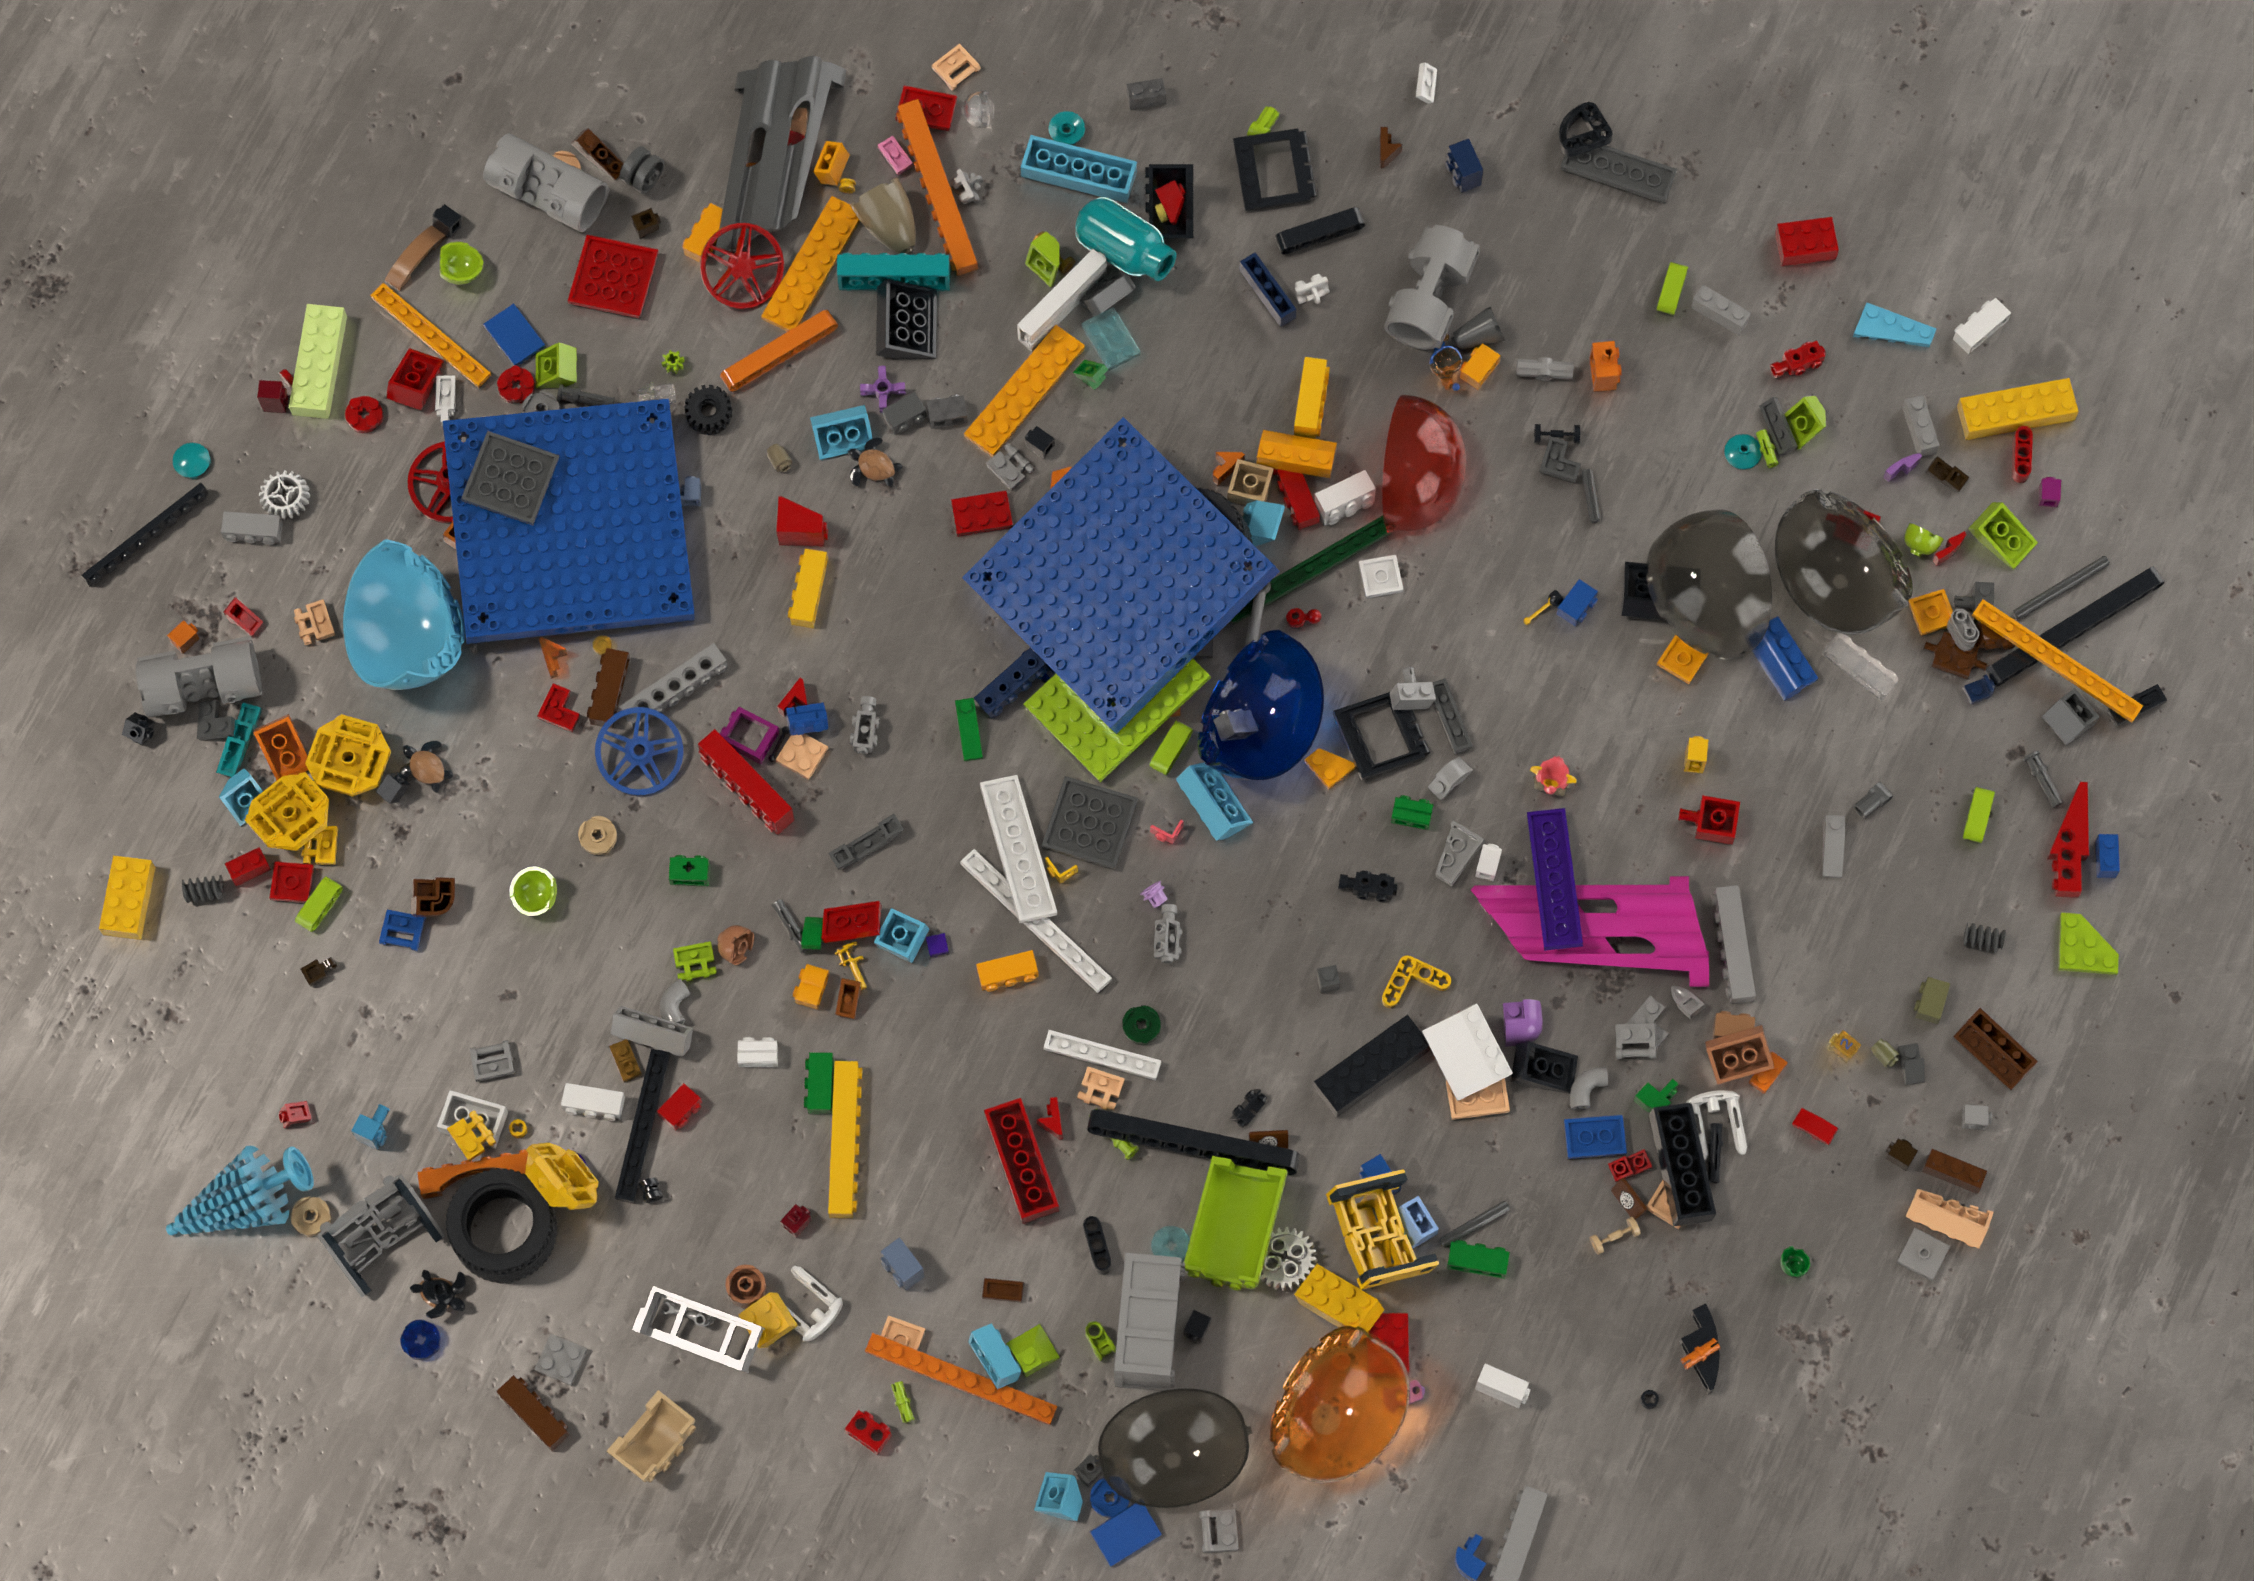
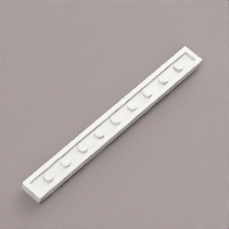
(1042, 928)

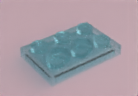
(1110, 339)

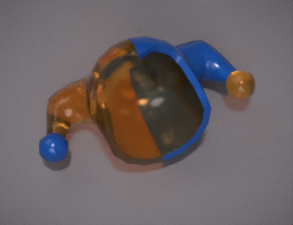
(1445, 364)

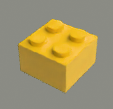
(772, 1315)

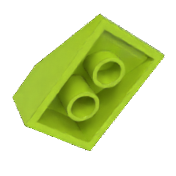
(2003, 534)

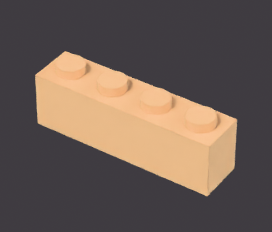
(1950, 1217)

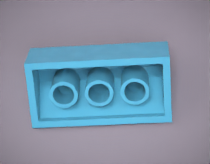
(1213, 801)

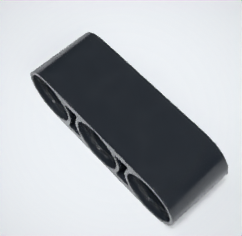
(1097, 1254)

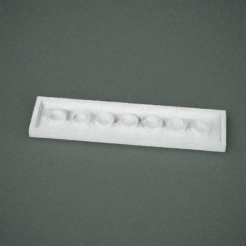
(1018, 849)

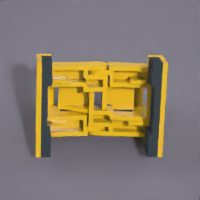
(1359, 1223)

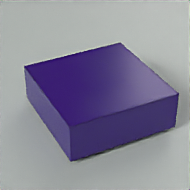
(937, 945)

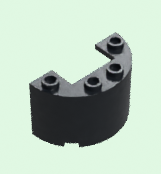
(1159, 176)

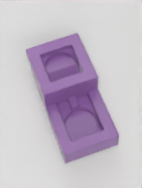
(1906, 465)

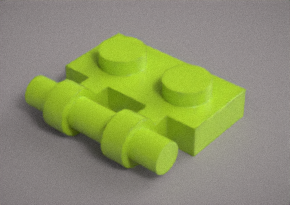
(694, 955)

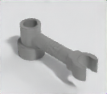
(697, 1317)

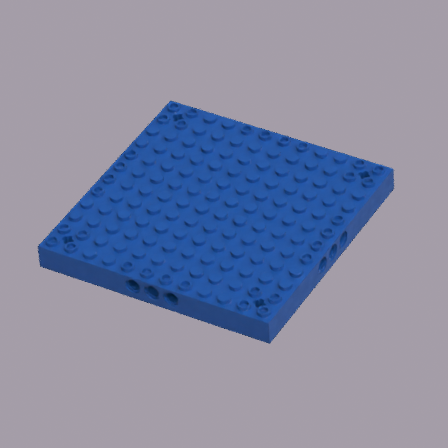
(604, 539)
(1120, 575)

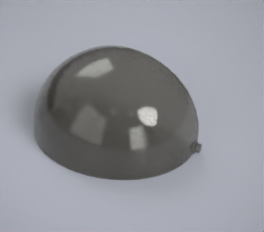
(1174, 1448)

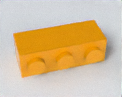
(702, 231)
(1007, 971)

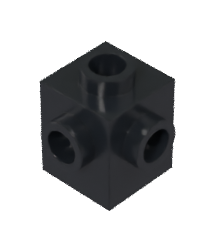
(138, 728)

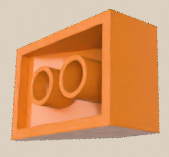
(282, 747)

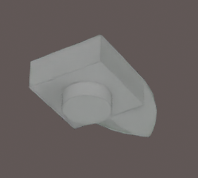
(1687, 1001)

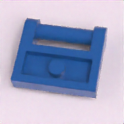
(405, 924)

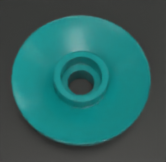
(1069, 121)
(1742, 459)

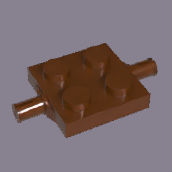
(1952, 659)

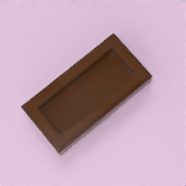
(1003, 1290)

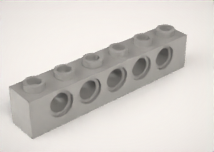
(710, 655)

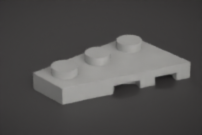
(1458, 852)

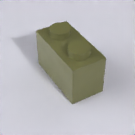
(1932, 1000)

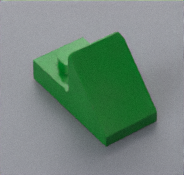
(1091, 373)

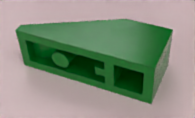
(968, 729)

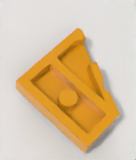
(1329, 767)

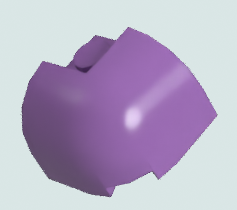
(1522, 1021)

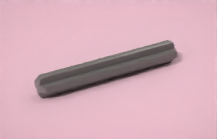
(1474, 1223)

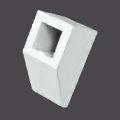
(1488, 862)

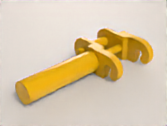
(853, 963)

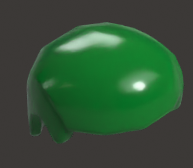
(1794, 1262)

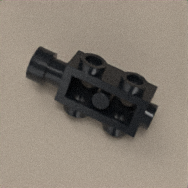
(1373, 888)

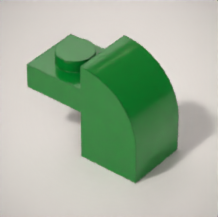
(1650, 1097)

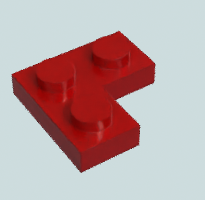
(554, 710)

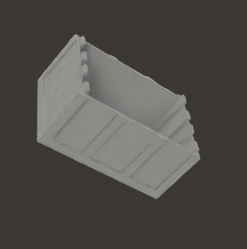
(1148, 1322)

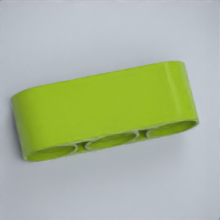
(1672, 288)
(1171, 747)
(1978, 814)
(318, 904)

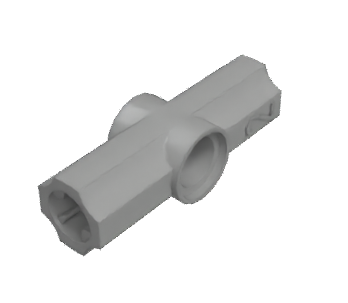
(1544, 369)

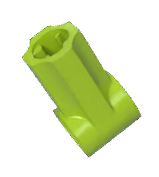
(1264, 122)

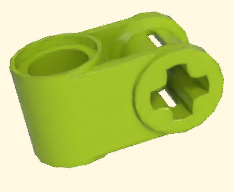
(1100, 1341)

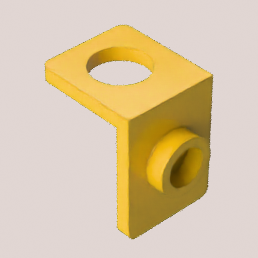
(1060, 877)

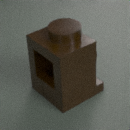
(644, 217)

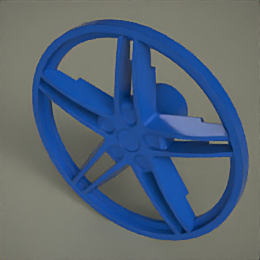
(639, 751)

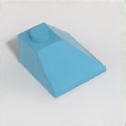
(239, 793)
(1059, 1497)

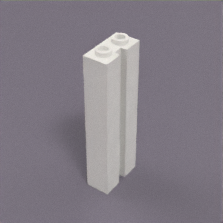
(1061, 299)

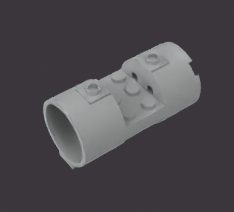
(546, 182)
(1418, 314)
(171, 682)

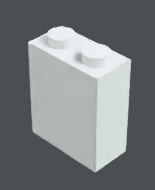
(1503, 1386)

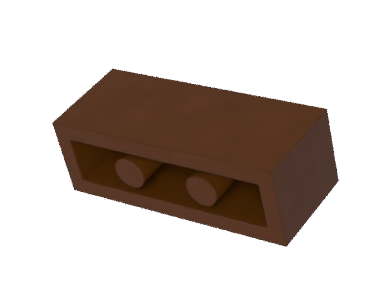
(1954, 1171)

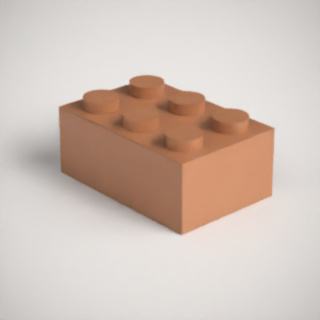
(1739, 1054)

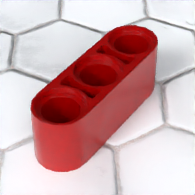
(2018, 461)

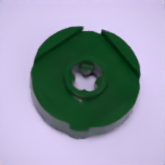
(1140, 1014)

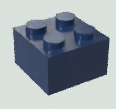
(1464, 165)

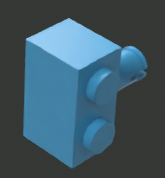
(370, 1130)

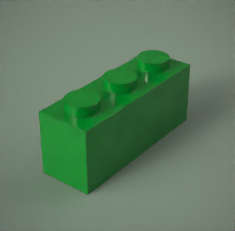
(819, 1083)
(1478, 1259)

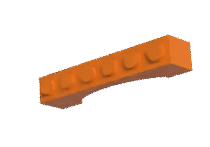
(435, 1181)

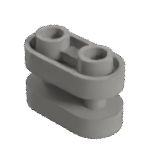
(1962, 629)

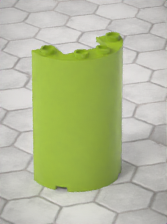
(1234, 1224)

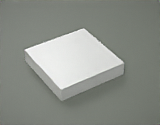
(1381, 576)

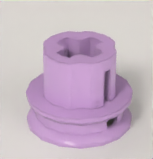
(1154, 894)

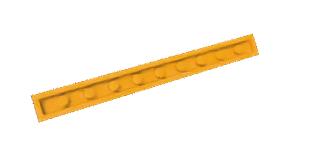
(2057, 660)

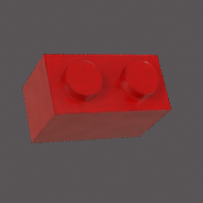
(247, 866)
(680, 1107)

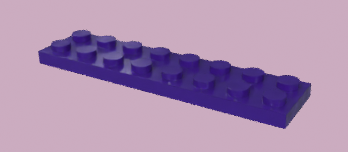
(1554, 879)

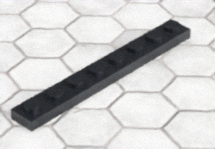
(146, 533)
(642, 1126)

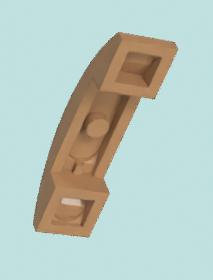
(413, 256)

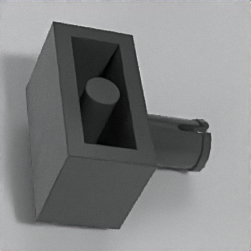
(1980, 591)

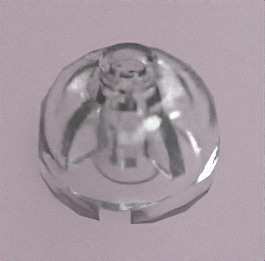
(978, 109)

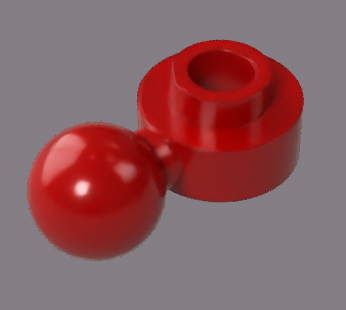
(1312, 616)

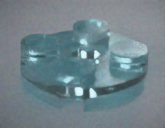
(1173, 1234)

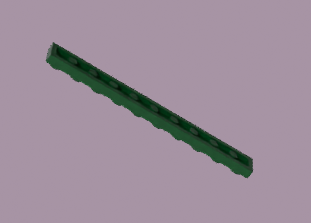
(1320, 563)

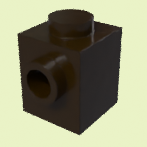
(1901, 1153)

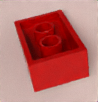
(414, 379)

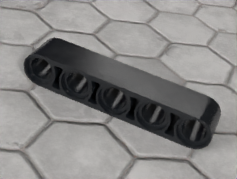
(1320, 230)

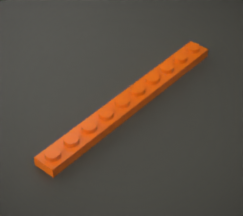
(960, 1379)

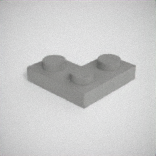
(1649, 1013)

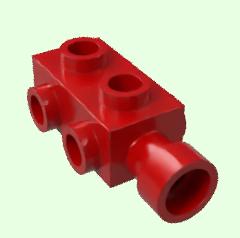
(1805, 361)

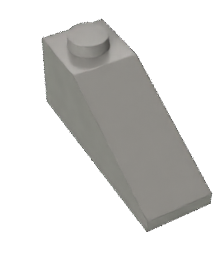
(1833, 846)

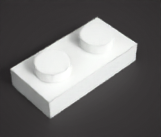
(1426, 83)

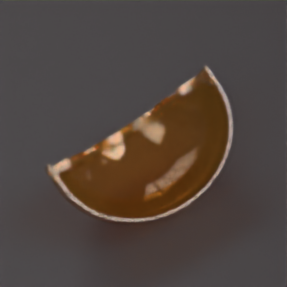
(1340, 1406)

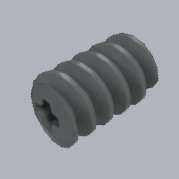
(203, 889)
(1984, 937)

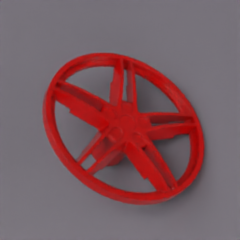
(742, 265)
(442, 482)

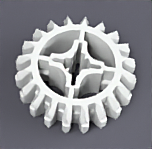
(301, 490)

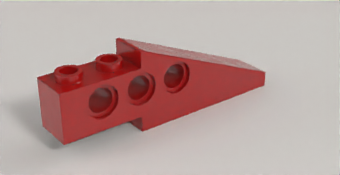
(2076, 828)

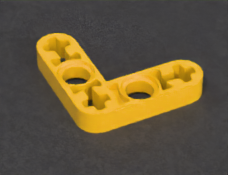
(1413, 972)

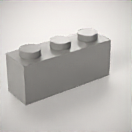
(1721, 310)
(1920, 426)
(251, 527)

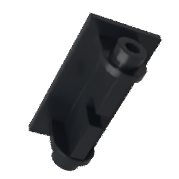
(1252, 1101)

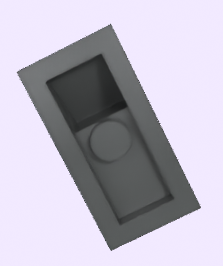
(1911, 1064)

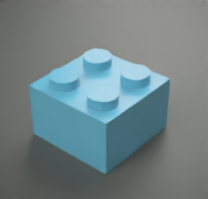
(901, 935)

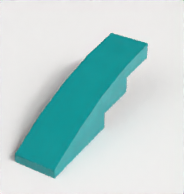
(237, 746)

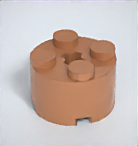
(736, 1281)

